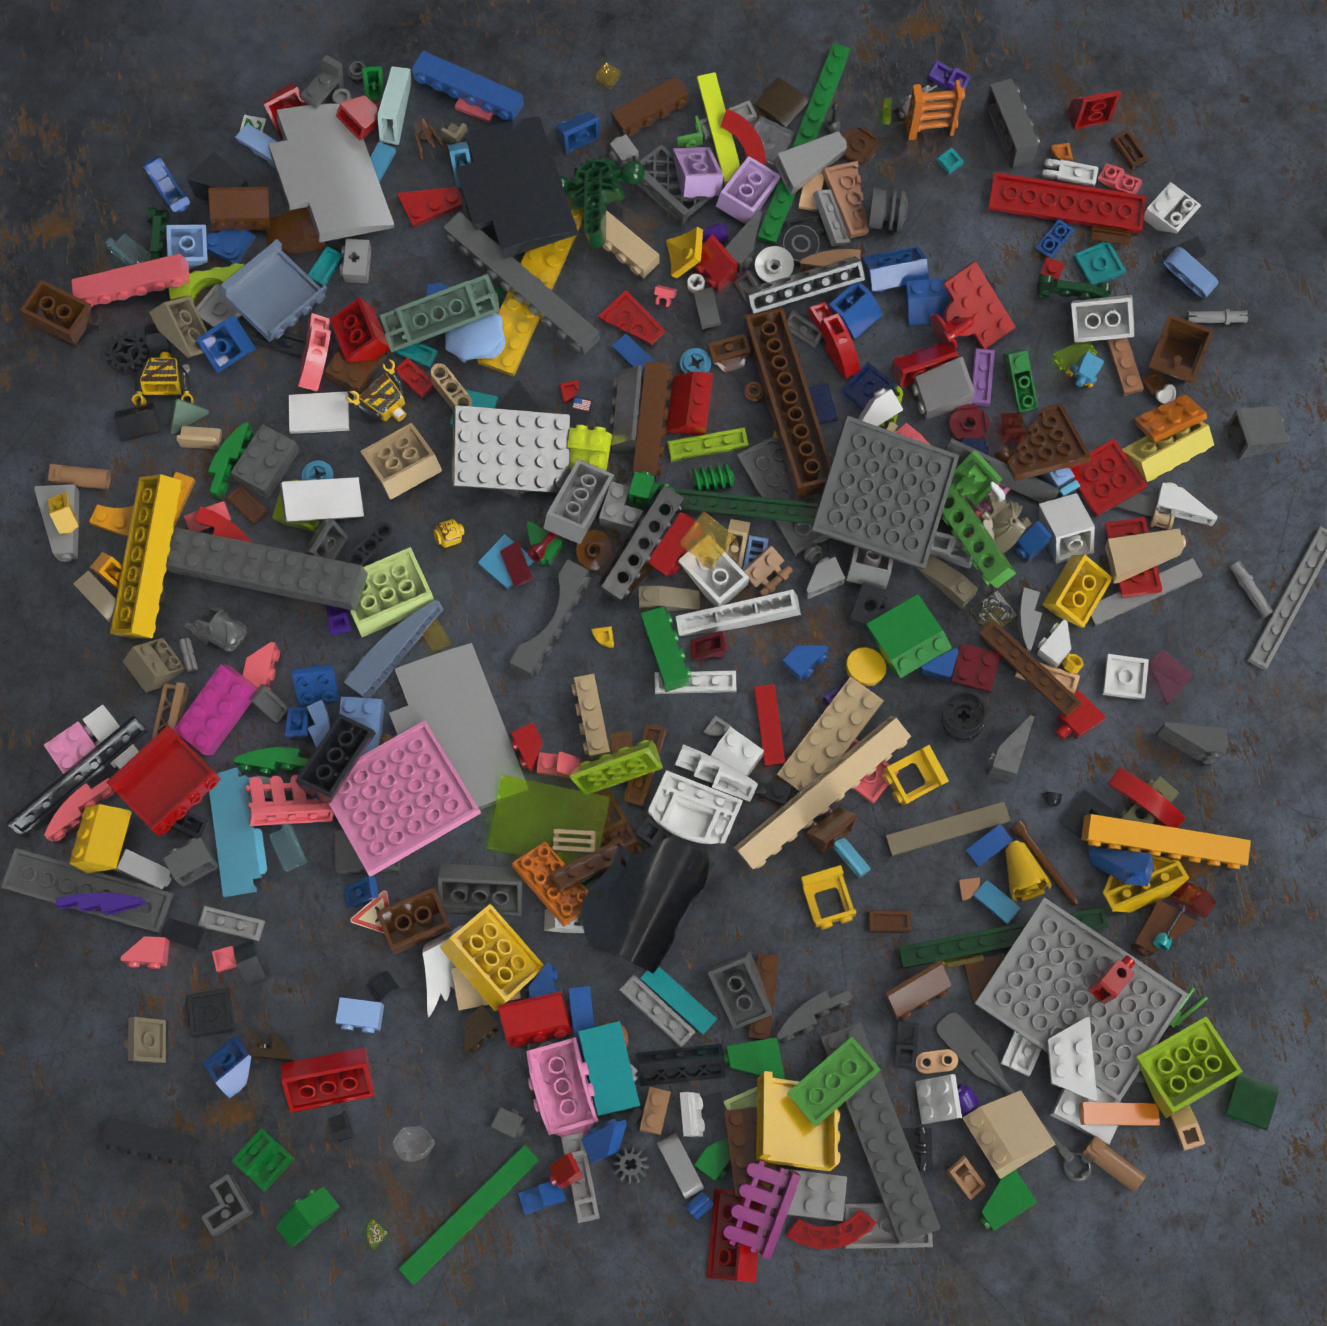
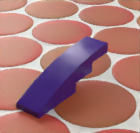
(108, 902)

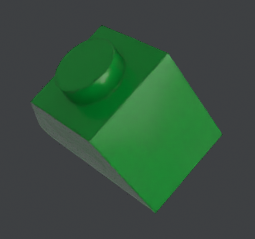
(536, 535)

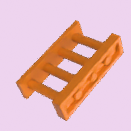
(918, 106)

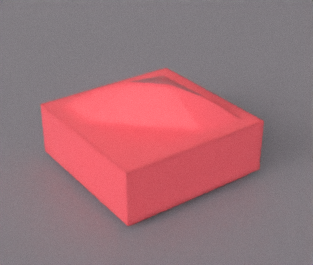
(224, 959)

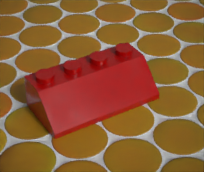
(327, 1080)
(724, 1259)

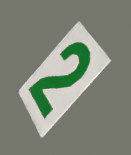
(256, 122)

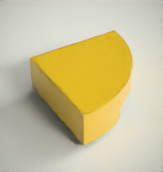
(604, 636)

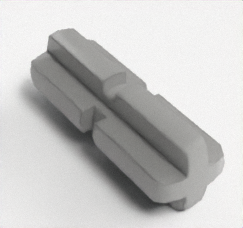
(189, 658)

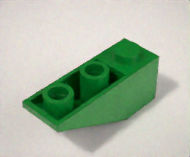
(1021, 379)
(714, 1160)

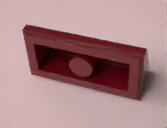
(516, 564)

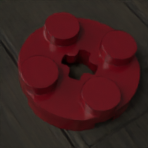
(971, 413)

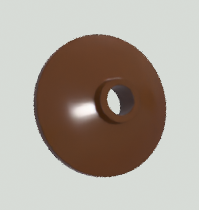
(601, 550)

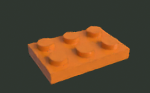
(1170, 418)

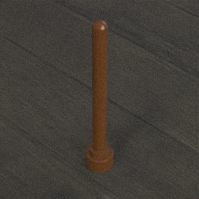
(1021, 830)

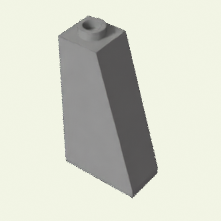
(806, 161)
(63, 545)

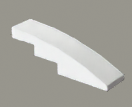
(715, 771)

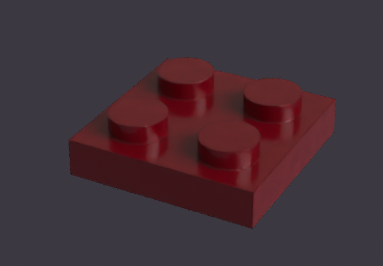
(975, 668)

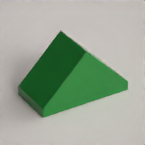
(374, 83)

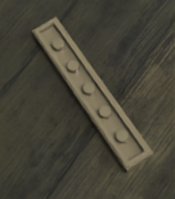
(947, 828)

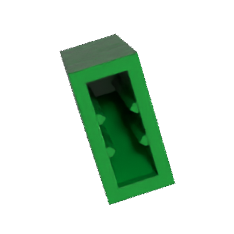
(755, 1058)
(1006, 1201)

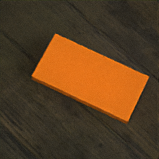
(535, 870)

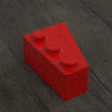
(669, 550)

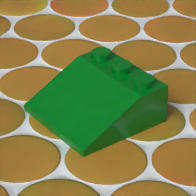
(908, 636)

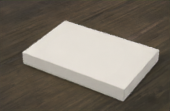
(318, 412)

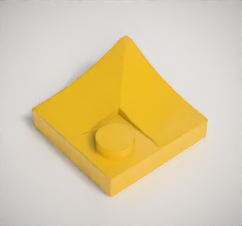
(685, 251)

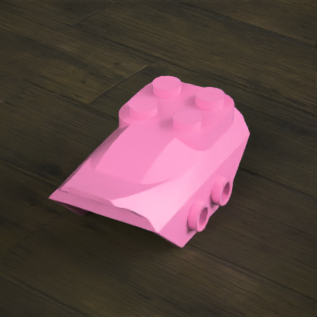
(562, 1088)

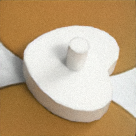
(1166, 394)

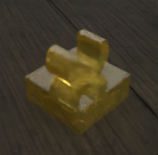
(608, 75)

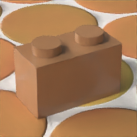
(655, 1111)

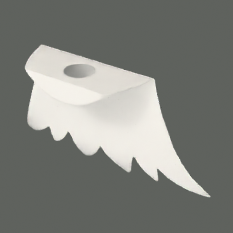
(438, 970)

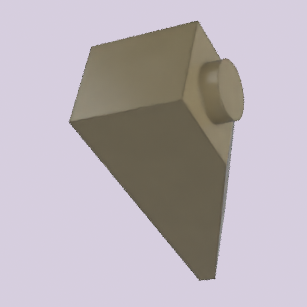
(949, 581)
(671, 598)

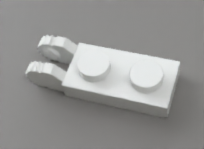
(1071, 172)

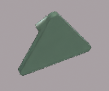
(185, 414)

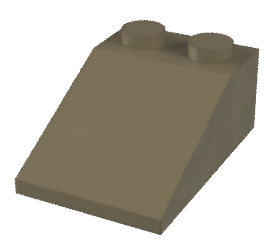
(180, 324)

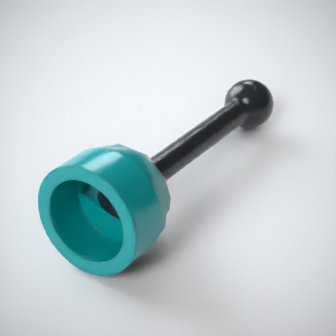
(1163, 940)

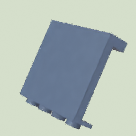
(272, 292)

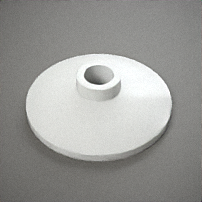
(774, 256)

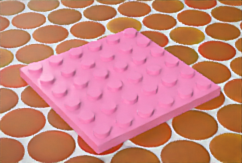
(401, 799)

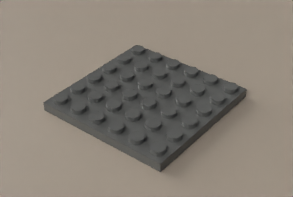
(885, 492)

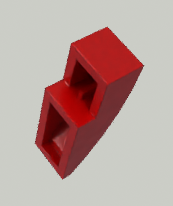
(222, 526)

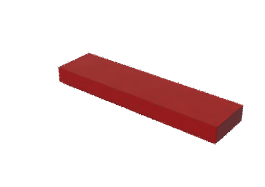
(769, 725)

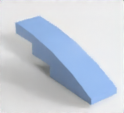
(256, 141)

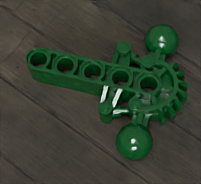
(595, 188)

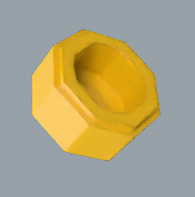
(1073, 663)

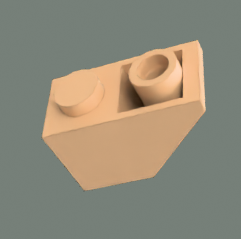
(1187, 1129)

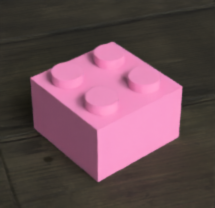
(70, 746)

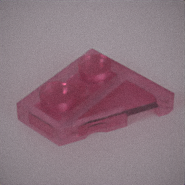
(1169, 675)

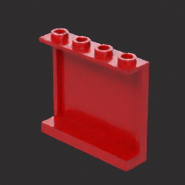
(163, 781)

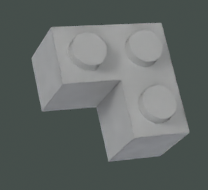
(615, 511)

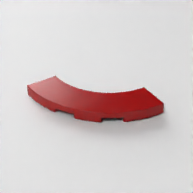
(745, 134)
(832, 1236)

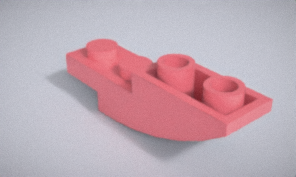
(315, 352)
(70, 813)

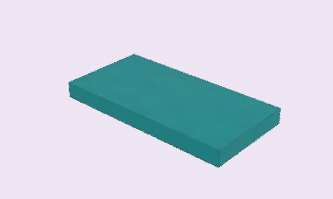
(609, 1068)

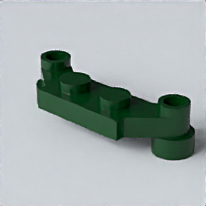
(158, 218)
(1068, 288)

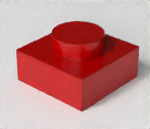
(1052, 268)

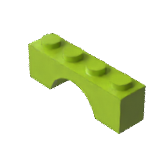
(203, 279)

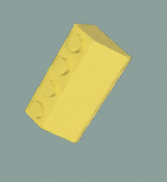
(1157, 458)

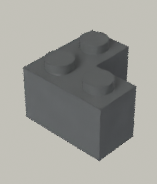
(232, 1206)

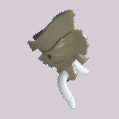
(1003, 520)

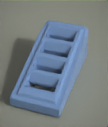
(758, 540)

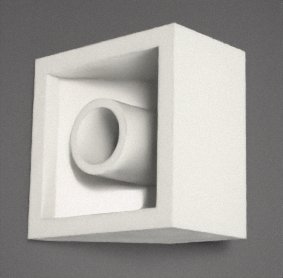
(738, 752)

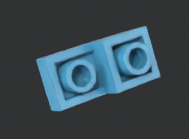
(997, 902)

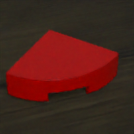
(569, 390)

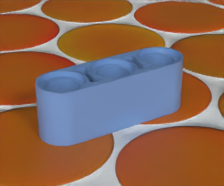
(1191, 272)

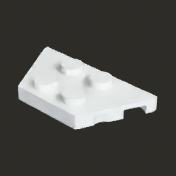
(1073, 1060)

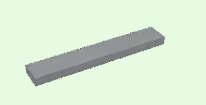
(1170, 580)

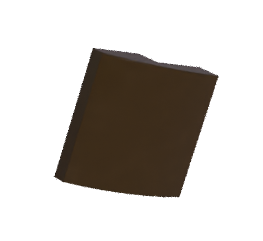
(781, 102)

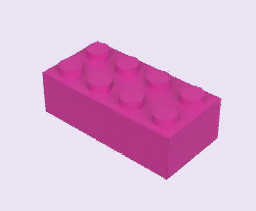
(216, 710)

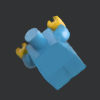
(1086, 369)

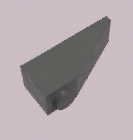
(743, 244)

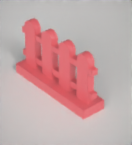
(282, 811)

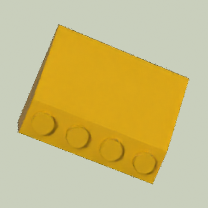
(492, 957)

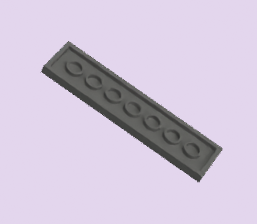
(51, 879)

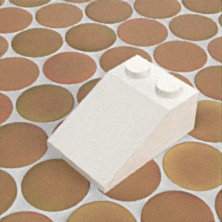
(718, 583)
(1068, 1111)

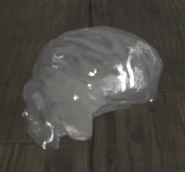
(413, 1143)

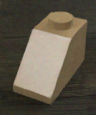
(737, 547)

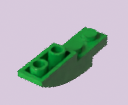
(226, 456)
(269, 759)

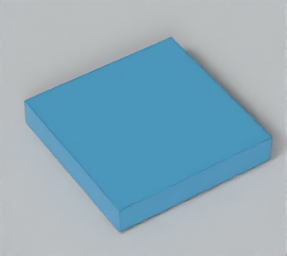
(494, 565)

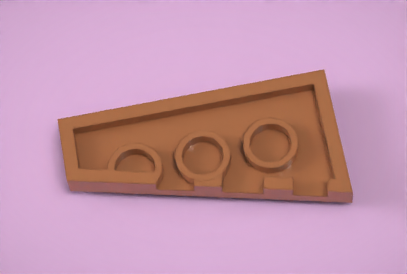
(846, 188)

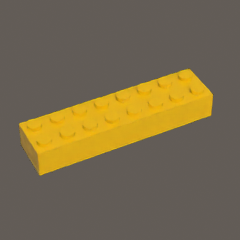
(146, 557)

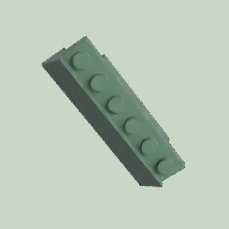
(440, 312)

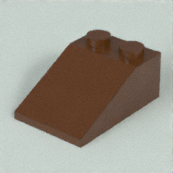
(295, 232)
(353, 375)
(833, 827)

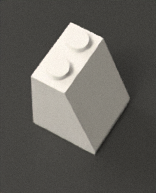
(1069, 526)

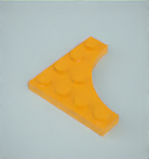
(119, 519)

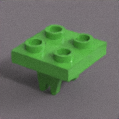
(974, 478)

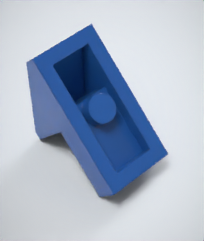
(297, 723)
(361, 892)
(541, 1197)

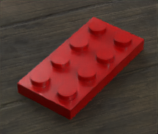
(1144, 582)

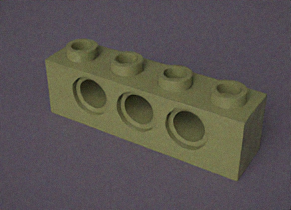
(1161, 787)

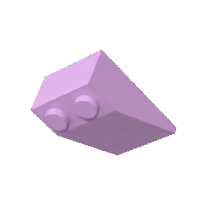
(697, 172)
(747, 190)

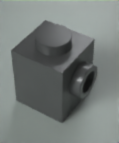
(509, 1122)

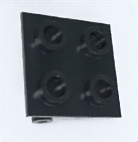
(920, 1144)

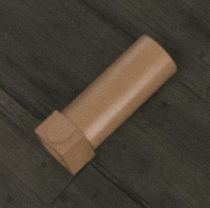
(79, 476)
(1114, 1164)

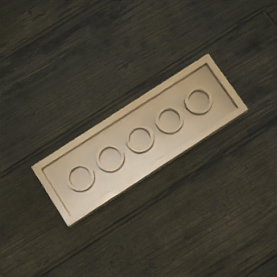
(831, 734)

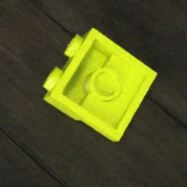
(589, 446)

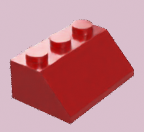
(359, 332)
(920, 361)
(690, 403)
(535, 1019)

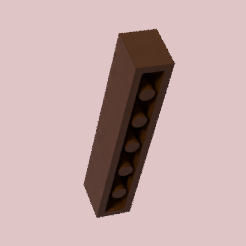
(652, 417)

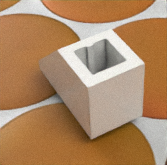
(1056, 646)

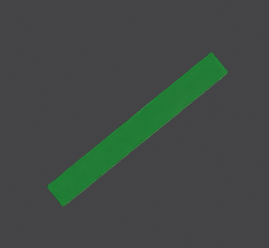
(469, 1215)

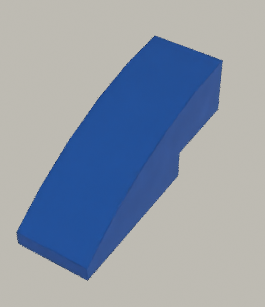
(581, 1011)

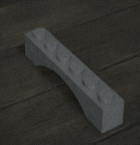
(530, 654)

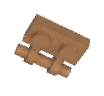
(763, 566)

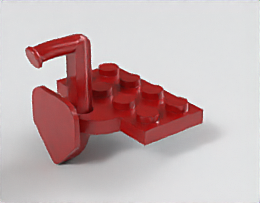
(976, 308)

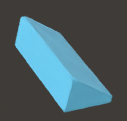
(851, 857)

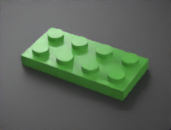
(833, 1081)

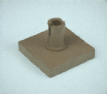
(146, 1040)

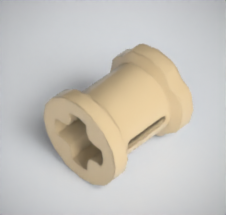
(1162, 520)

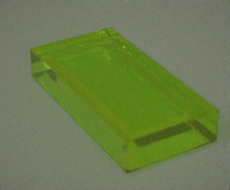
(1071, 354)

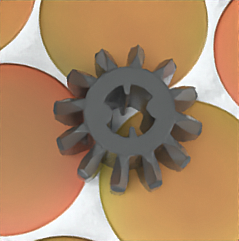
(629, 1157)

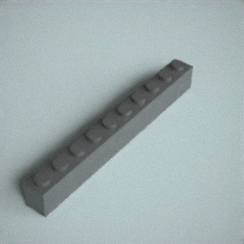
(521, 284)

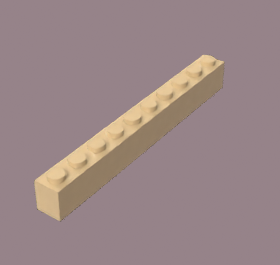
(822, 792)

